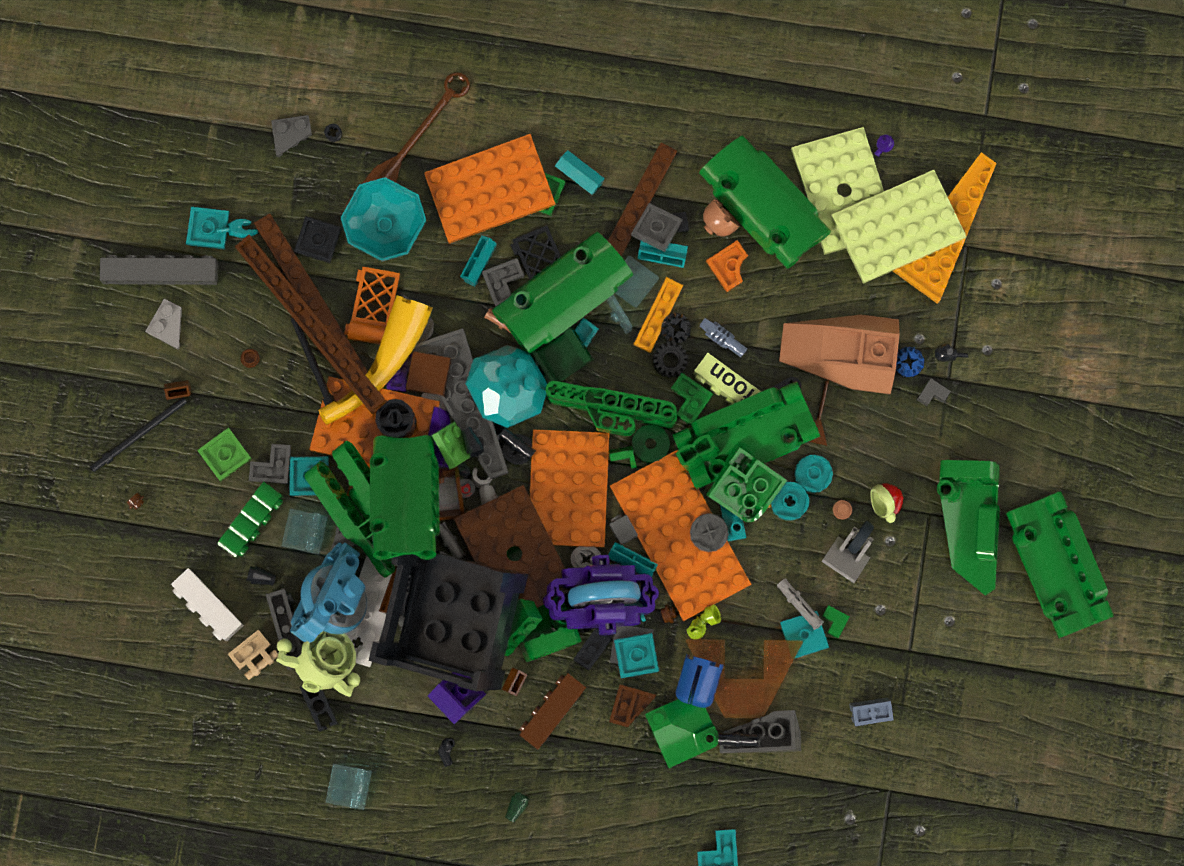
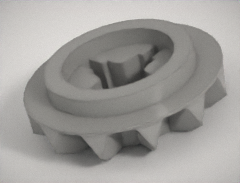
(581, 551)

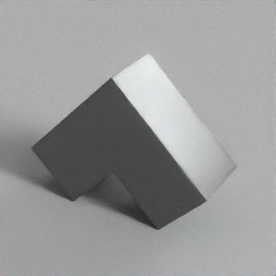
(932, 390)

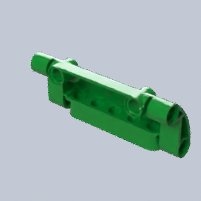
(764, 201)
(563, 293)

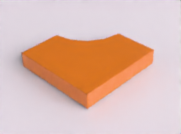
(727, 265)

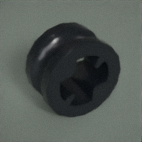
(338, 134)

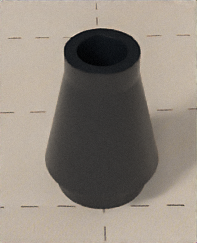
(473, 444)
(260, 576)

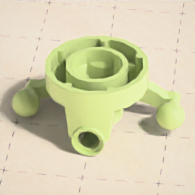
(319, 673)

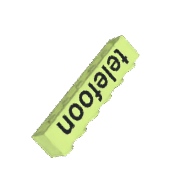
(723, 380)

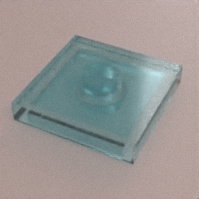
(639, 285)

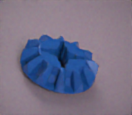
(904, 368)

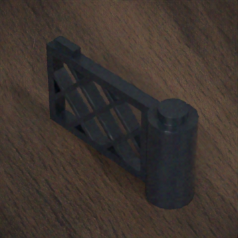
(517, 251)

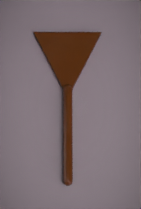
(821, 440)

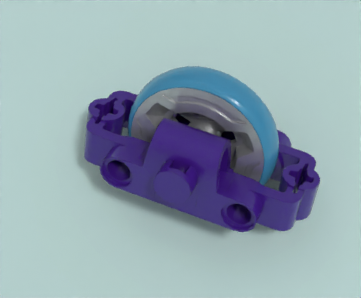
(601, 596)

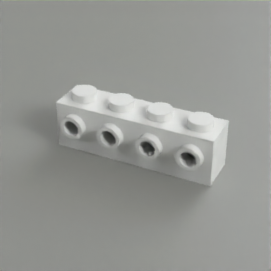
(210, 608)

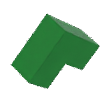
(838, 621)

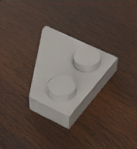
(167, 324)

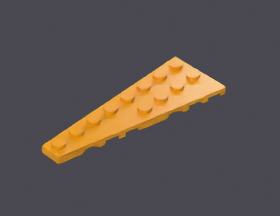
(934, 270)

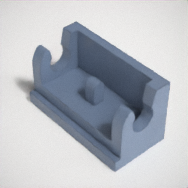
(871, 711)

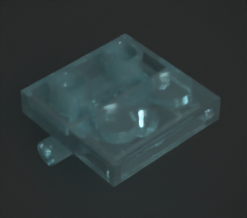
(304, 531)
(348, 786)

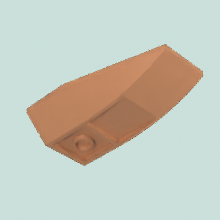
(845, 350)

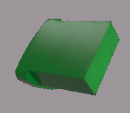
(623, 453)

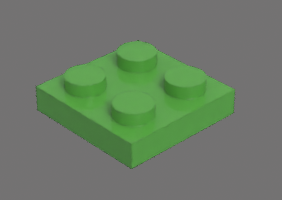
(451, 445)
(224, 454)

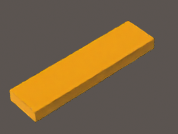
(660, 309)

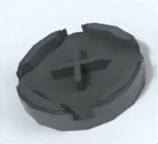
(709, 532)

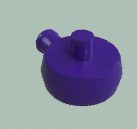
(884, 144)

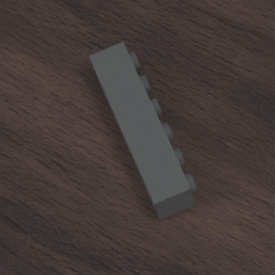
(159, 270)

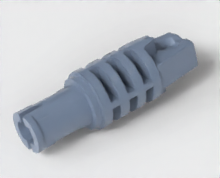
(722, 337)

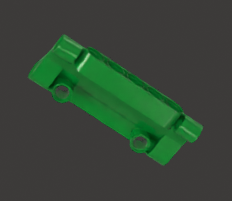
(756, 425)
(404, 497)
(1060, 564)

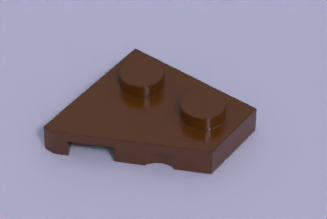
(629, 705)

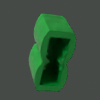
(701, 450)

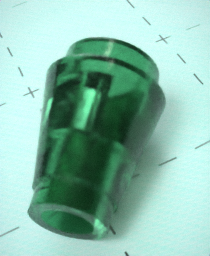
(517, 805)

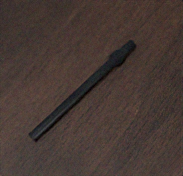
(328, 398)
(107, 457)

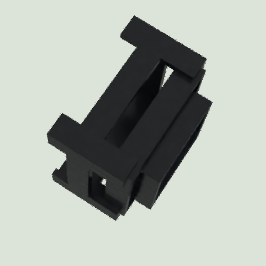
(453, 620)

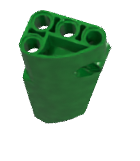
(972, 519)
(549, 634)

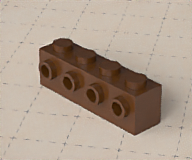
(552, 711)

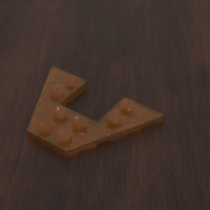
(748, 696)

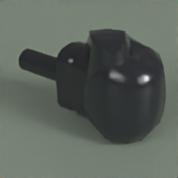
(947, 353)

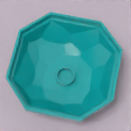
(383, 219)
(507, 386)

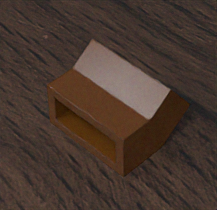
(177, 385)
(511, 680)

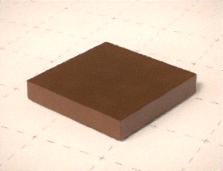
(428, 373)

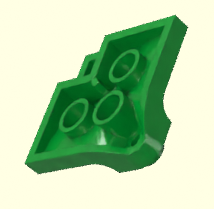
(745, 485)
(681, 731)

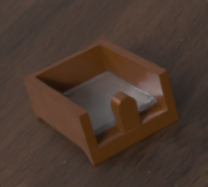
(450, 494)

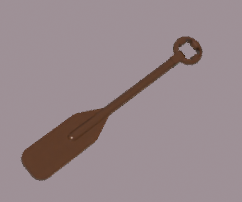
(391, 167)

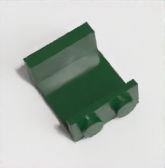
(563, 356)

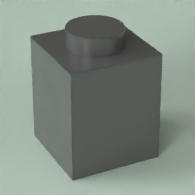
(623, 529)

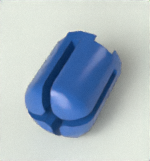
(698, 682)

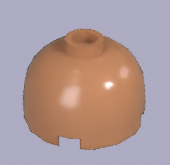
(719, 220)

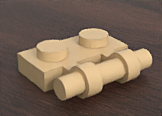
(249, 650)

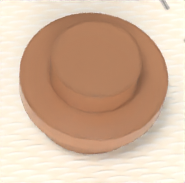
(842, 509)

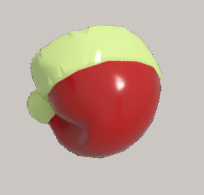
(886, 501)

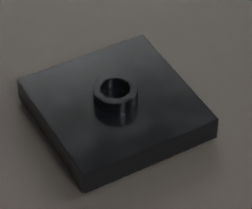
(318, 239)

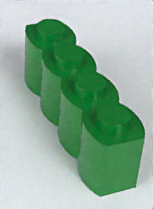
(250, 520)

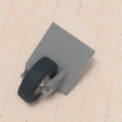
(847, 558)

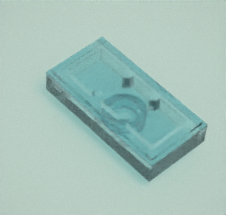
(618, 314)

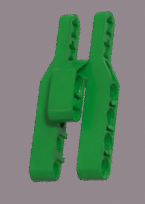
(597, 405)
(339, 504)

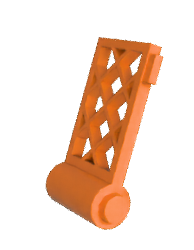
(362, 328)

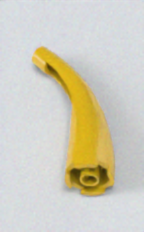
(398, 341)

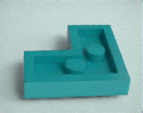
(726, 851)

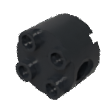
(396, 419)

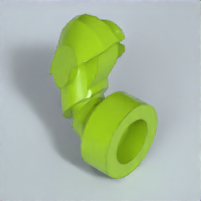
(698, 626)

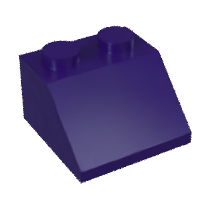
(455, 700)

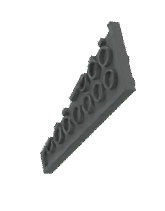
(459, 400)

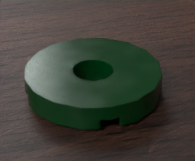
(650, 432)

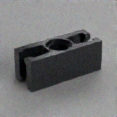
(315, 714)

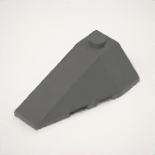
(776, 733)

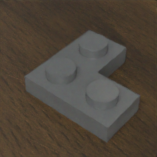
(498, 277)
(277, 470)

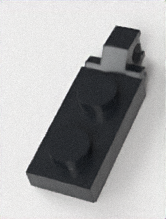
(592, 649)

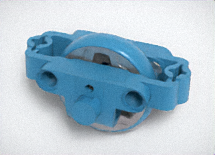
(331, 596)

